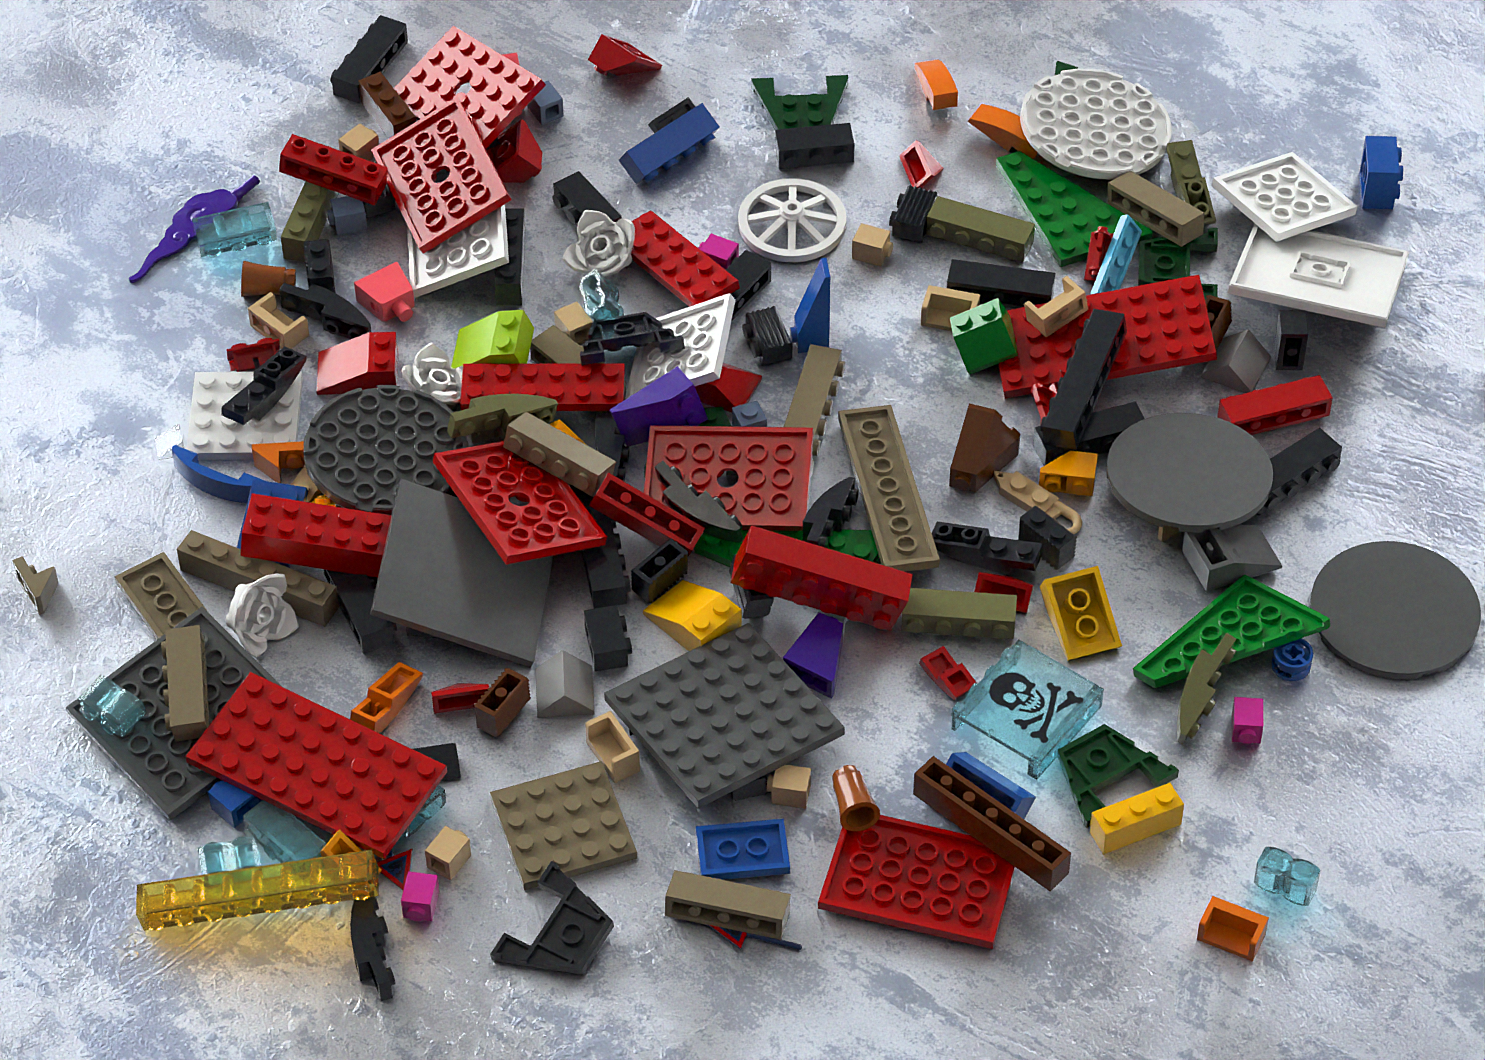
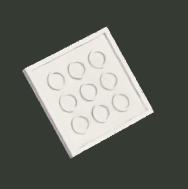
(1284, 196)
(461, 256)
(705, 341)
(224, 439)

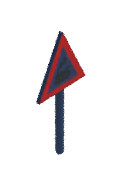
(397, 867)
(738, 937)

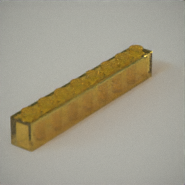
(257, 890)

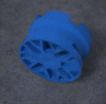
(1298, 666)

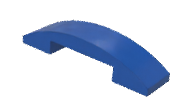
(209, 480)

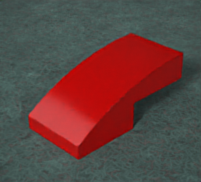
(946, 673)

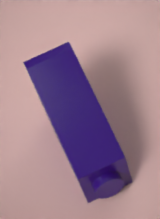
(817, 654)

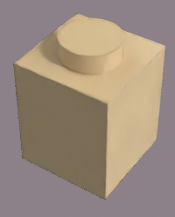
(359, 142)
(871, 245)
(574, 322)
(790, 786)
(448, 852)

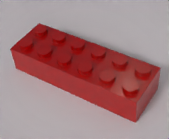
(314, 535)
(821, 578)

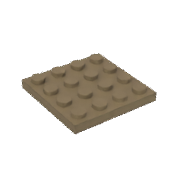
(564, 821)

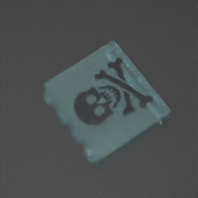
(1029, 705)

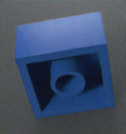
(1380, 172)

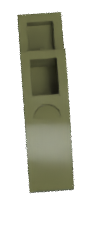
(1188, 179)
(499, 410)
(1197, 693)

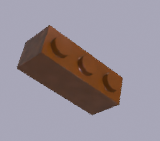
(385, 104)

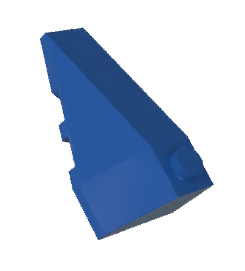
(813, 313)

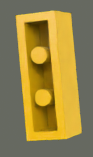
(1136, 818)

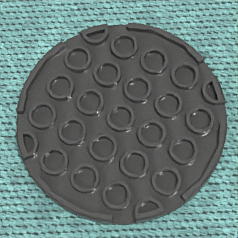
(374, 439)
(1189, 472)
(1396, 609)

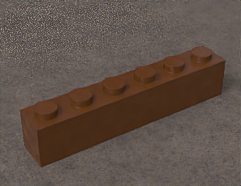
(992, 823)

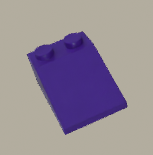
(664, 402)

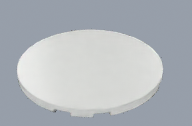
(1095, 123)

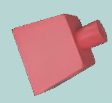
(386, 293)

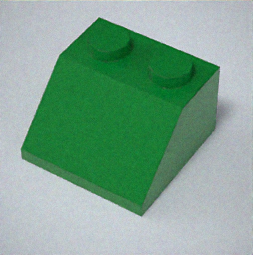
(984, 336)

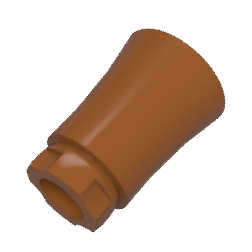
(263, 279)
(854, 800)

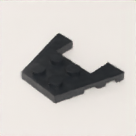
(624, 331)
(569, 935)

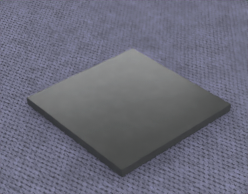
(451, 581)

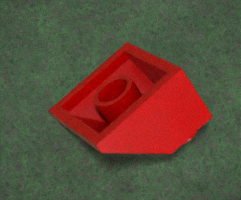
(620, 57)
(517, 155)
(731, 389)

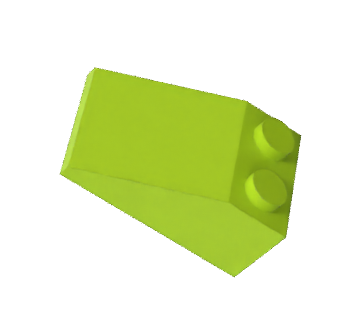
(496, 339)

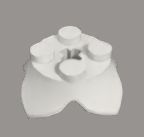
(595, 233)
(435, 376)
(261, 614)

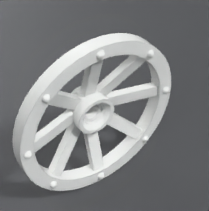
(792, 216)

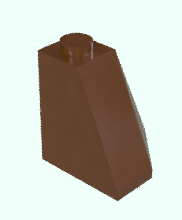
(982, 448)

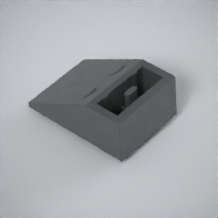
(1228, 554)

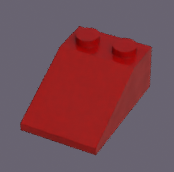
(358, 364)

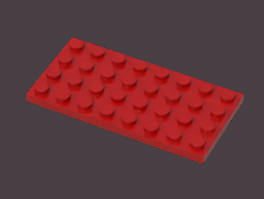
(1164, 331)
(317, 764)

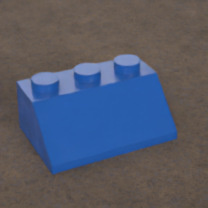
(992, 783)

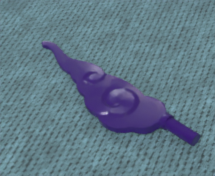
(181, 231)

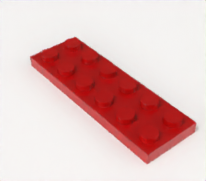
(678, 262)
(570, 384)

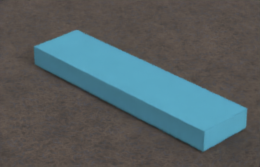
(1117, 256)

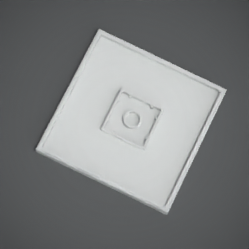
(1321, 275)

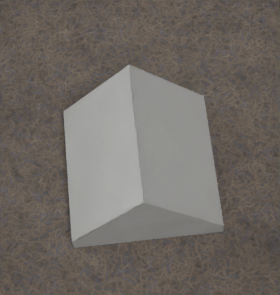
(1238, 362)
(564, 687)

